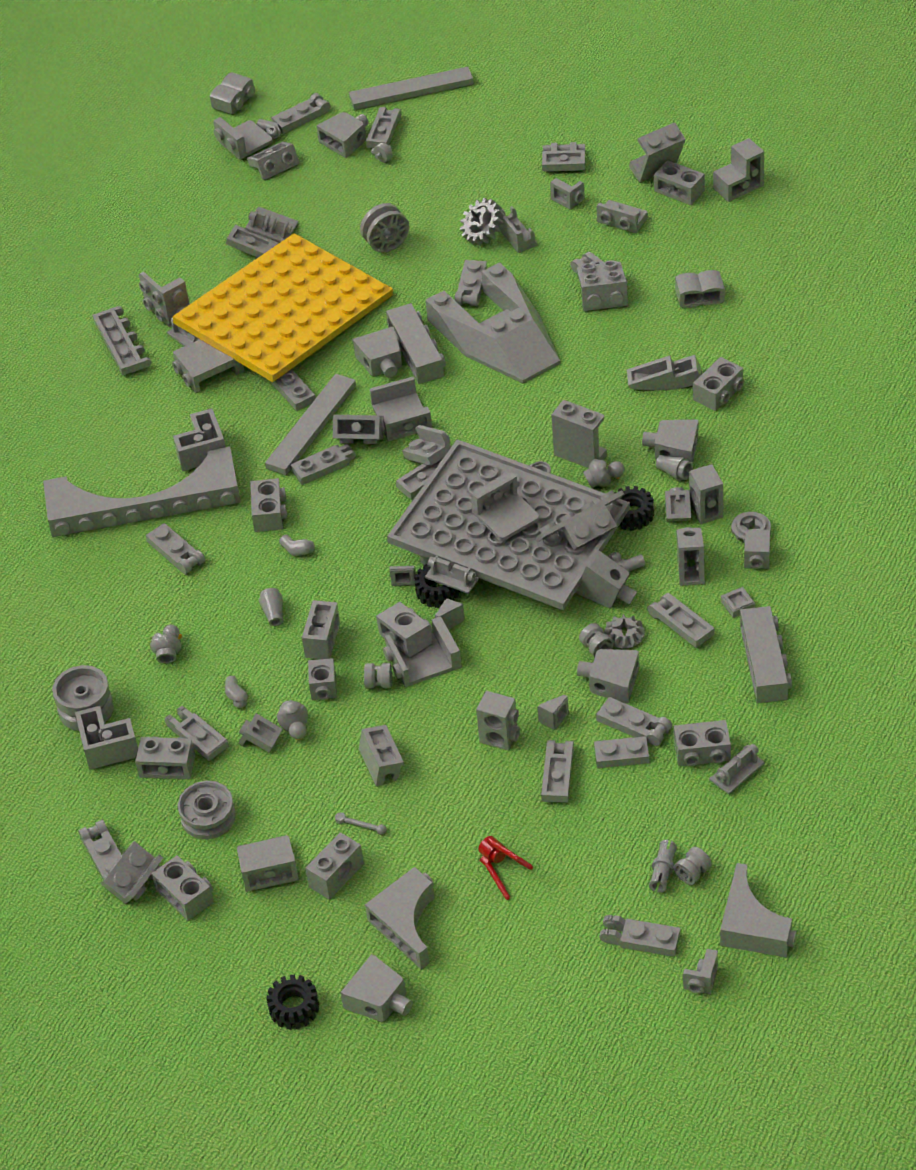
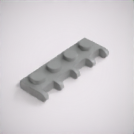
(119, 341)

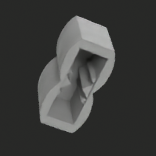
(232, 93)
(699, 288)

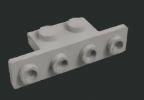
(587, 525)

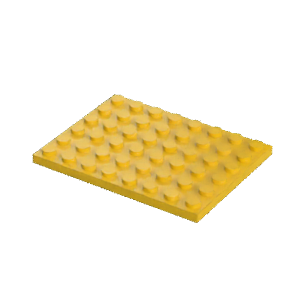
(282, 307)

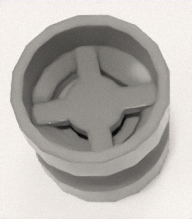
(595, 639)
(381, 677)
(690, 868)

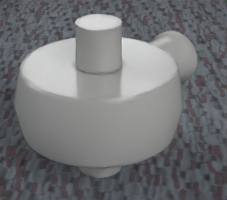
(382, 152)

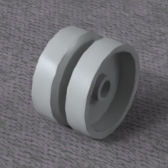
(79, 690)

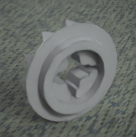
(746, 520)
(634, 634)

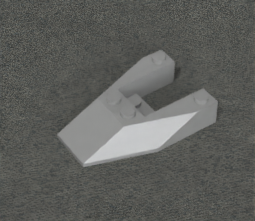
(507, 342)

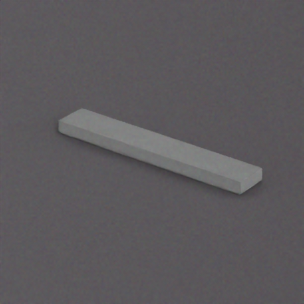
(411, 88)
(310, 424)

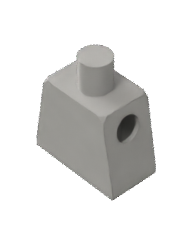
(343, 133)
(379, 352)
(674, 438)
(690, 546)
(605, 581)
(611, 673)
(376, 991)

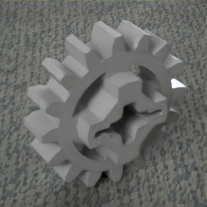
(482, 221)

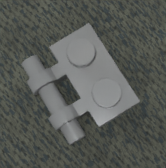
(563, 157)

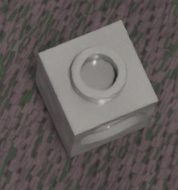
(757, 549)
(322, 679)

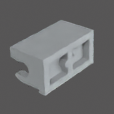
(516, 233)
(380, 753)

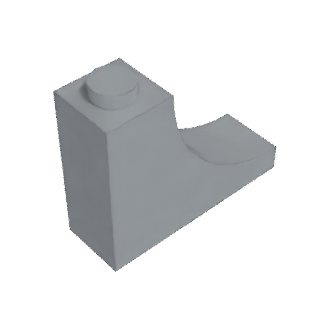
(398, 911)
(751, 925)

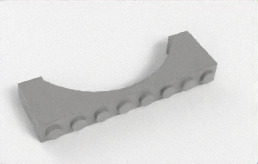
(207, 487)

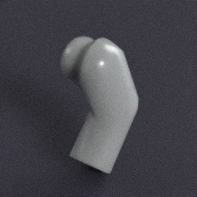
(271, 127)
(297, 547)
(629, 564)
(235, 692)

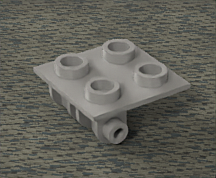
(270, 224)

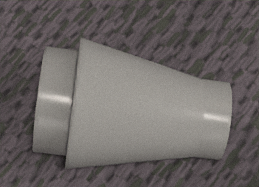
(675, 466)
(272, 605)

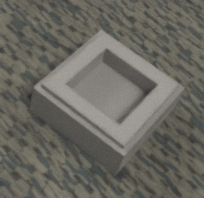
(737, 600)

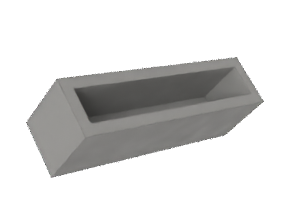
(415, 343)
(764, 654)

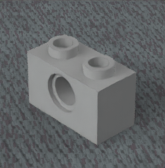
(706, 494)
(405, 628)
(334, 865)

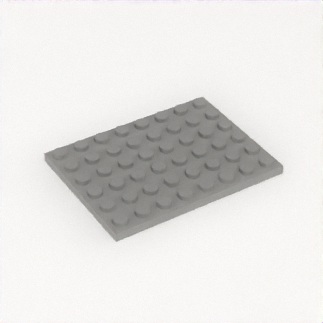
(443, 525)

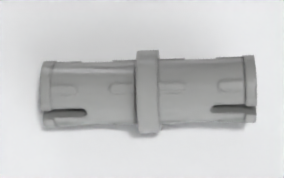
(662, 866)

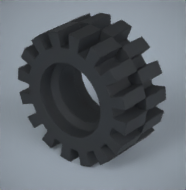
(640, 516)
(430, 594)
(294, 1015)

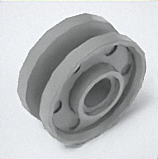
(384, 227)
(206, 810)

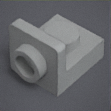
(565, 194)
(677, 505)
(260, 732)
(702, 979)

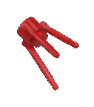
(496, 852)

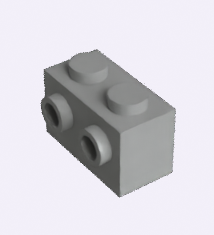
(358, 427)
(165, 758)

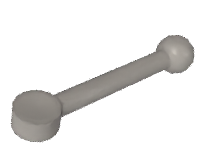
(340, 819)

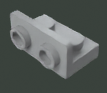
(274, 159)
(621, 216)
(429, 448)
(131, 872)

